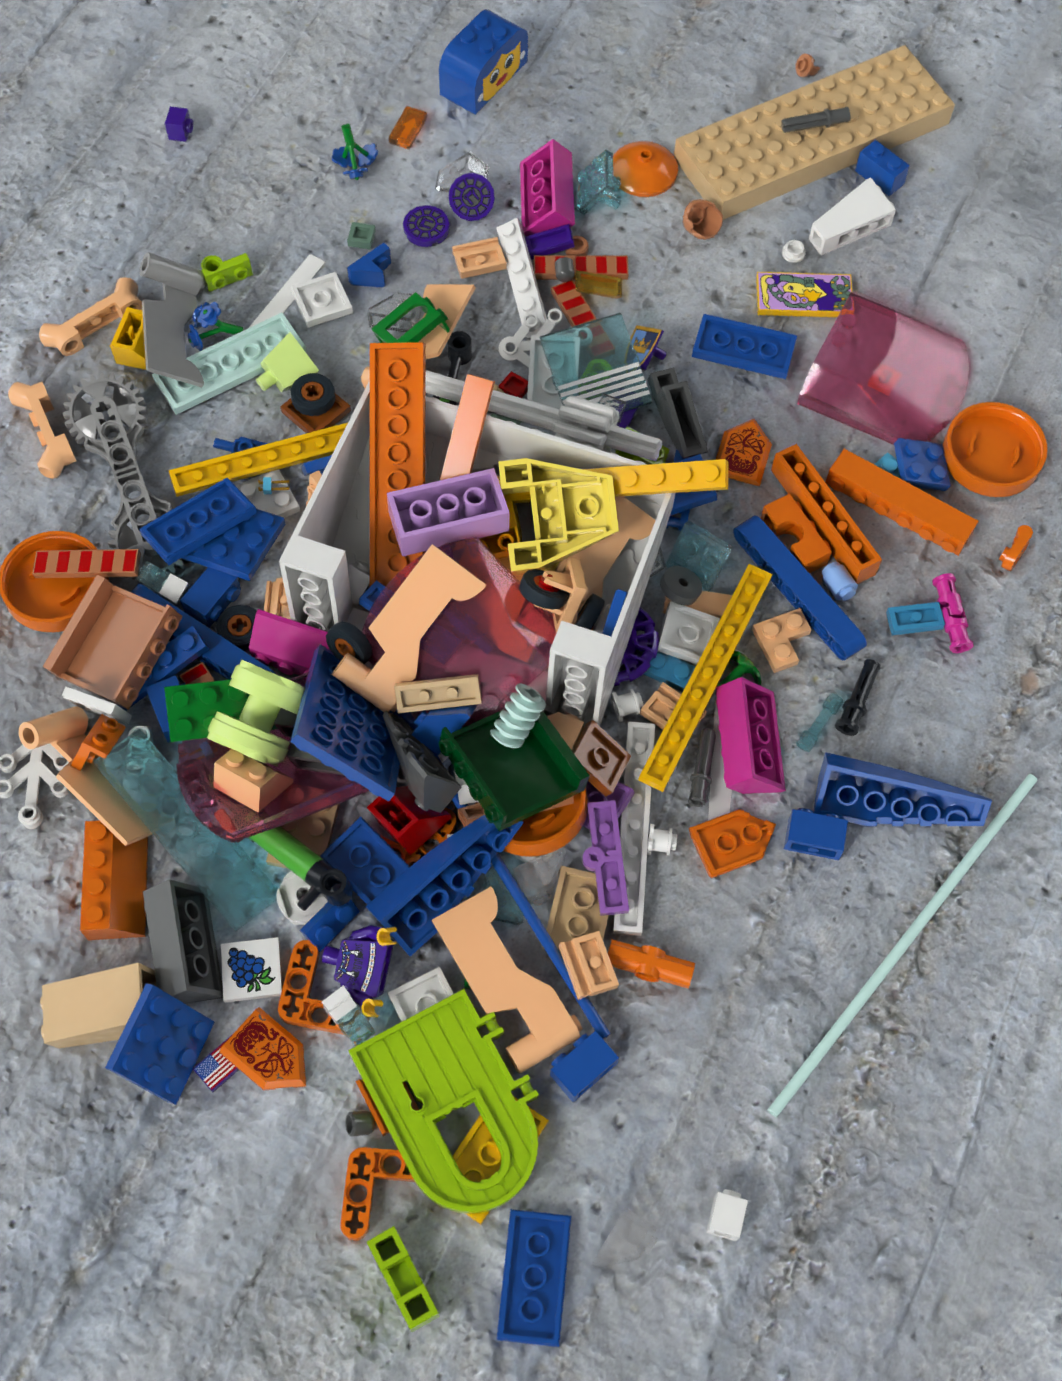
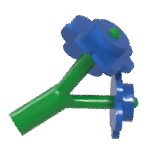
(346, 157)
(205, 316)

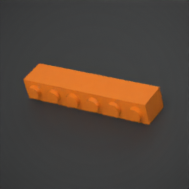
(901, 502)
(824, 509)

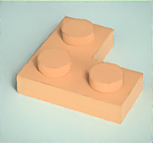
(775, 638)

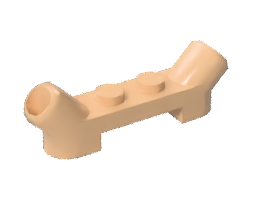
(69, 335)
(58, 451)

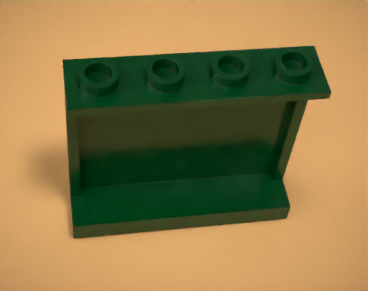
(514, 780)

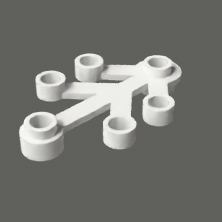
(523, 346)
(32, 771)

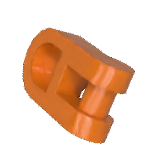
(1020, 543)

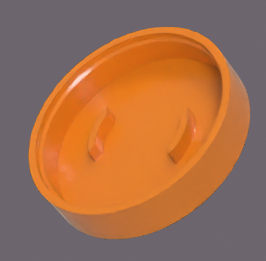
(994, 449)
(42, 602)
(549, 829)

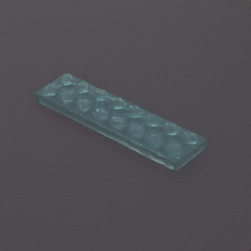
(213, 864)

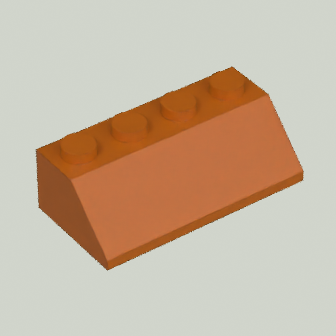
(112, 885)

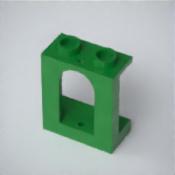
(417, 332)

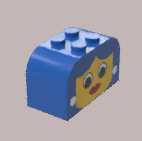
(482, 60)

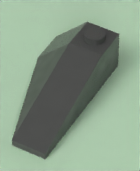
(421, 768)

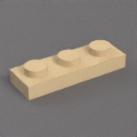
(438, 693)

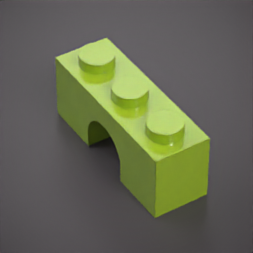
(403, 1279)

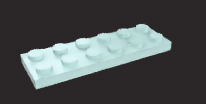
(227, 363)

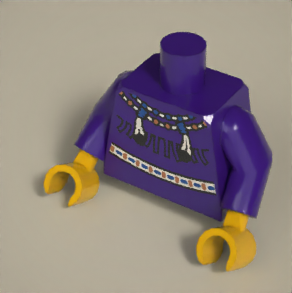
(363, 965)

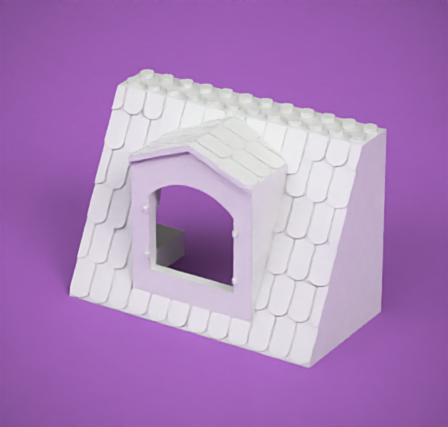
(337, 533)

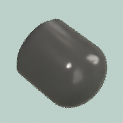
(564, 269)
(359, 1123)

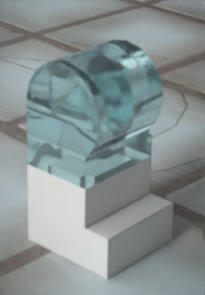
(163, 582)
(348, 1016)

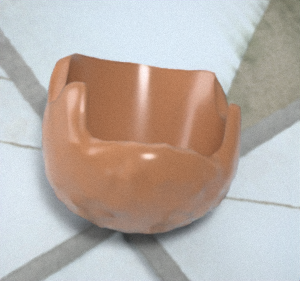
(702, 219)

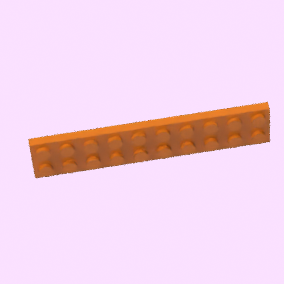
(395, 444)

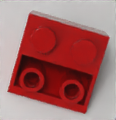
(406, 820)

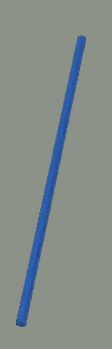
(533, 920)

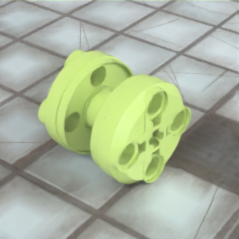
(252, 730)

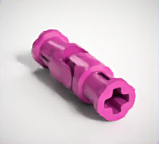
(953, 613)

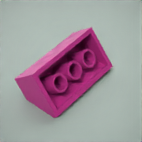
(547, 189)
(284, 643)
(749, 738)

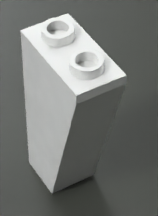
(852, 218)

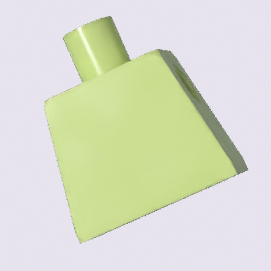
(285, 365)

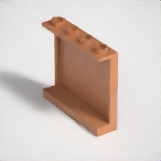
(112, 642)

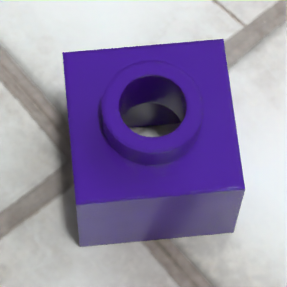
(178, 124)

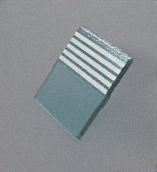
(596, 361)

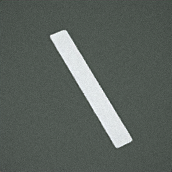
(284, 297)
(719, 795)

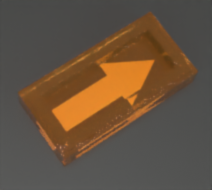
(407, 127)

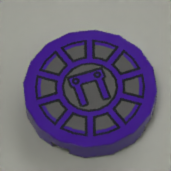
(471, 196)
(426, 225)

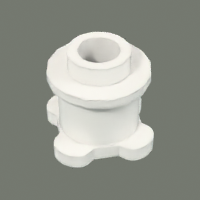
(626, 704)
(661, 840)

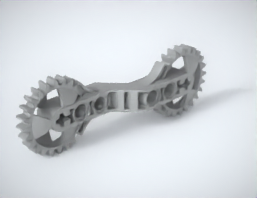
(84, 422)

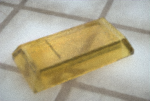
(598, 284)

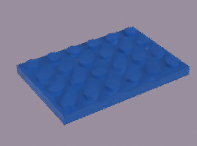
(345, 729)

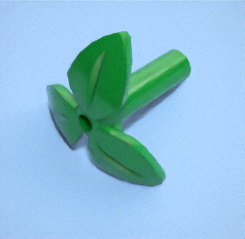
(745, 666)

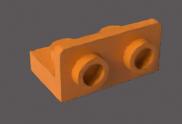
(98, 741)

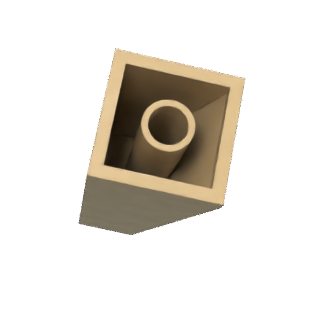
(92, 1005)

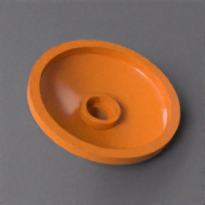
(645, 168)

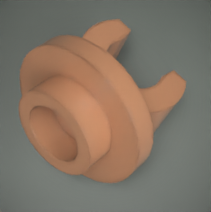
(805, 66)

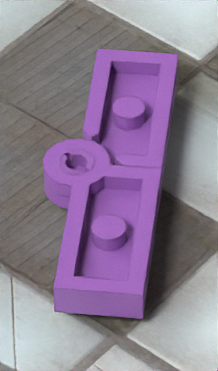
(606, 858)

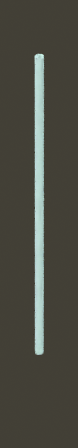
(900, 948)

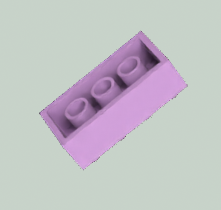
(448, 511)

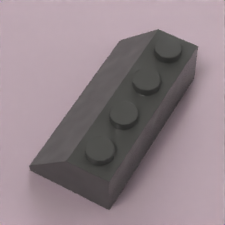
(182, 942)

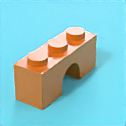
(787, 517)

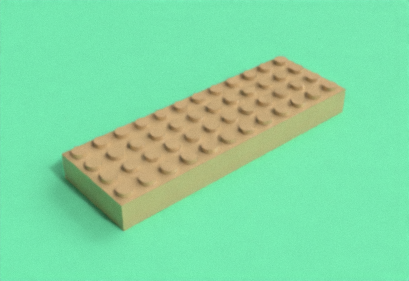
(754, 161)

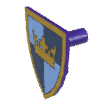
(645, 343)

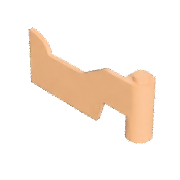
(452, 301)
(600, 557)
(403, 624)
(66, 732)
(501, 984)

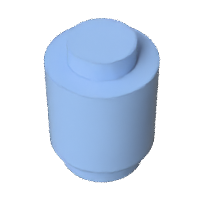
(839, 581)

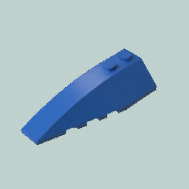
(885, 795)
(438, 882)

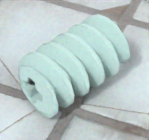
(518, 716)

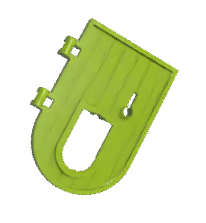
(450, 1070)

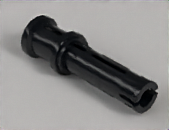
(855, 706)

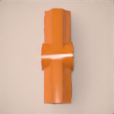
(651, 963)

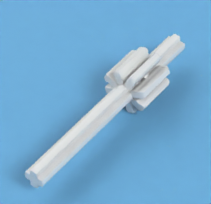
(577, 421)

